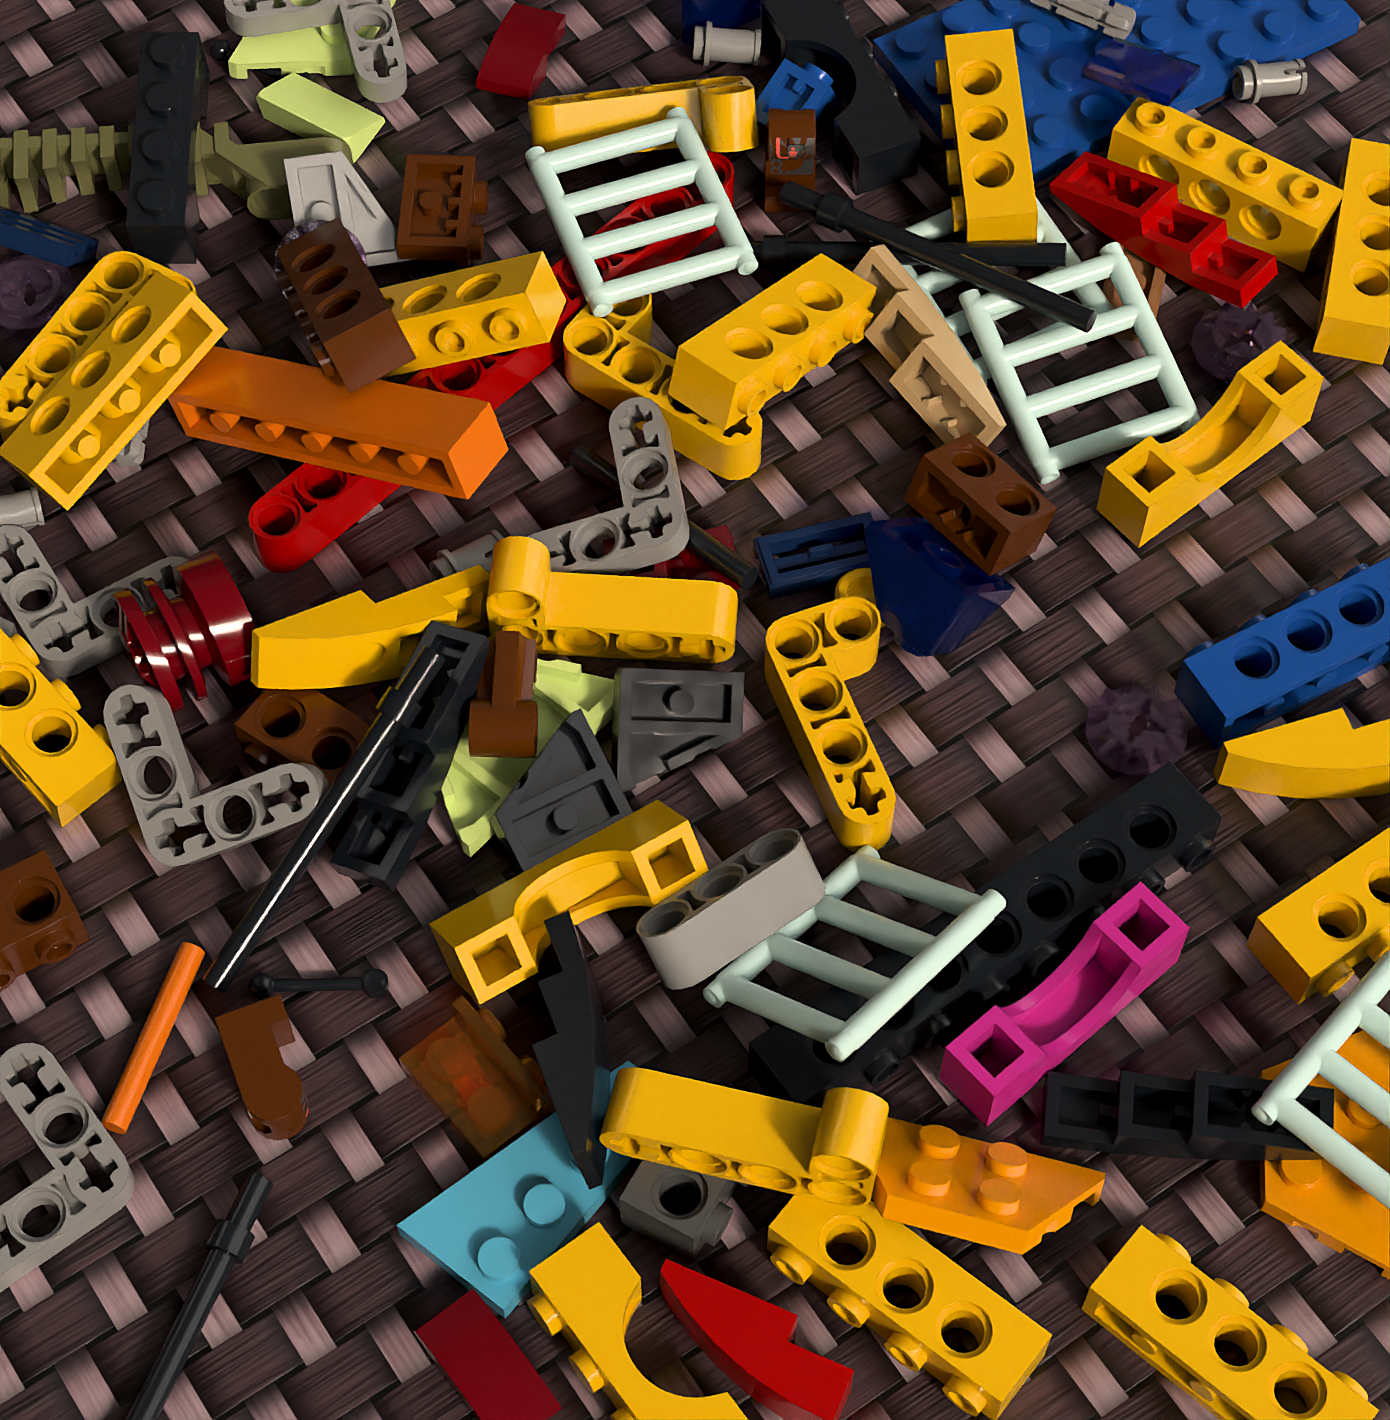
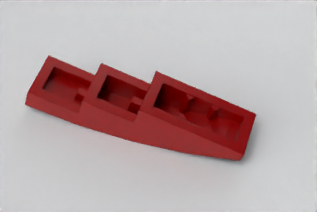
(1152, 223)

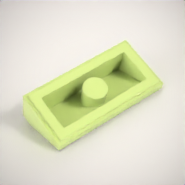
(318, 112)

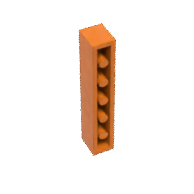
(374, 432)

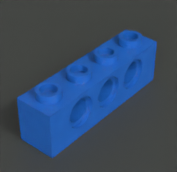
(1234, 704)

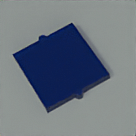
(1141, 71)

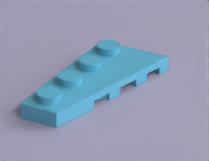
(512, 1213)

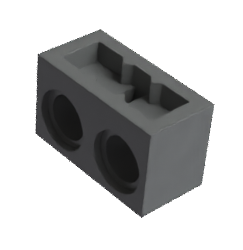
(687, 1233)

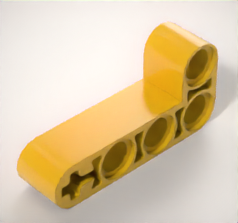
(717, 106)
(73, 330)
(614, 362)
(607, 612)
(839, 729)
(750, 1136)

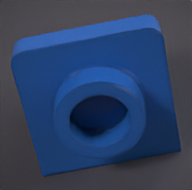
(796, 89)

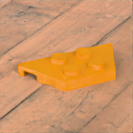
(976, 1187)
(1320, 1195)

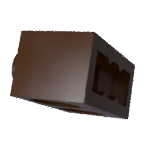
(979, 503)
(321, 733)
(25, 944)

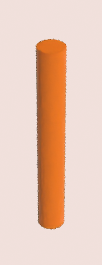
(152, 1038)

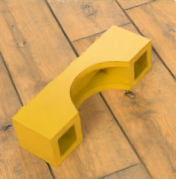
(1165, 480)
(628, 864)
(590, 1297)

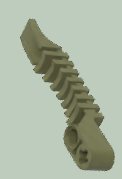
(248, 170)

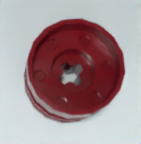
(189, 631)

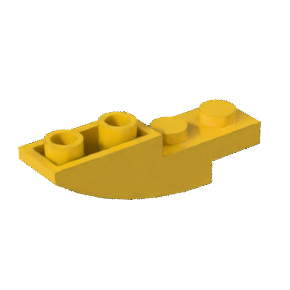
(363, 640)

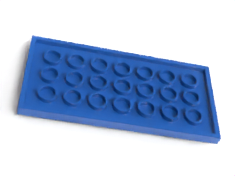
(1078, 115)

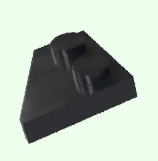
(670, 718)
(559, 797)

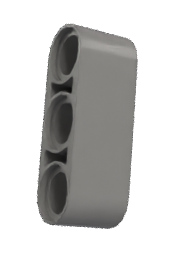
(731, 908)

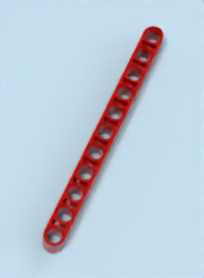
(316, 521)

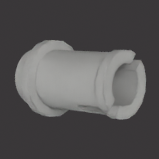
(726, 45)
(1268, 80)
(21, 509)
(465, 556)

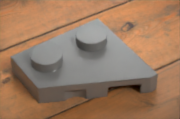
(329, 188)

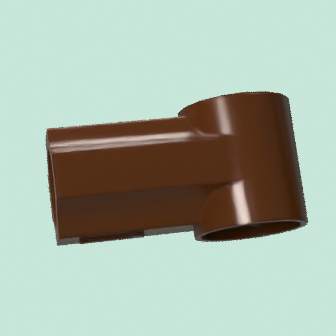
(505, 712)

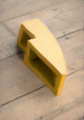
(1310, 759)

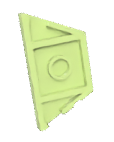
(298, 51)
(481, 784)

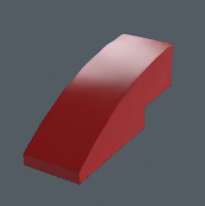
(755, 1346)

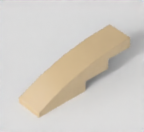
(927, 356)

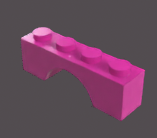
(1022, 1042)

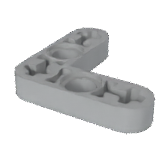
(352, 16)
(640, 508)
(61, 616)
(182, 799)
(64, 1186)

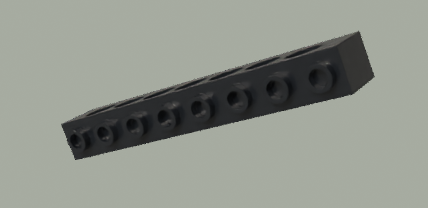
(1157, 807)

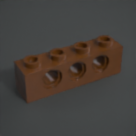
(341, 307)

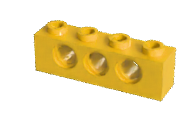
(988, 137)
(1257, 194)
(1356, 281)
(477, 311)
(772, 341)
(112, 390)
(63, 780)
(1290, 934)
(949, 1297)
(1185, 1349)

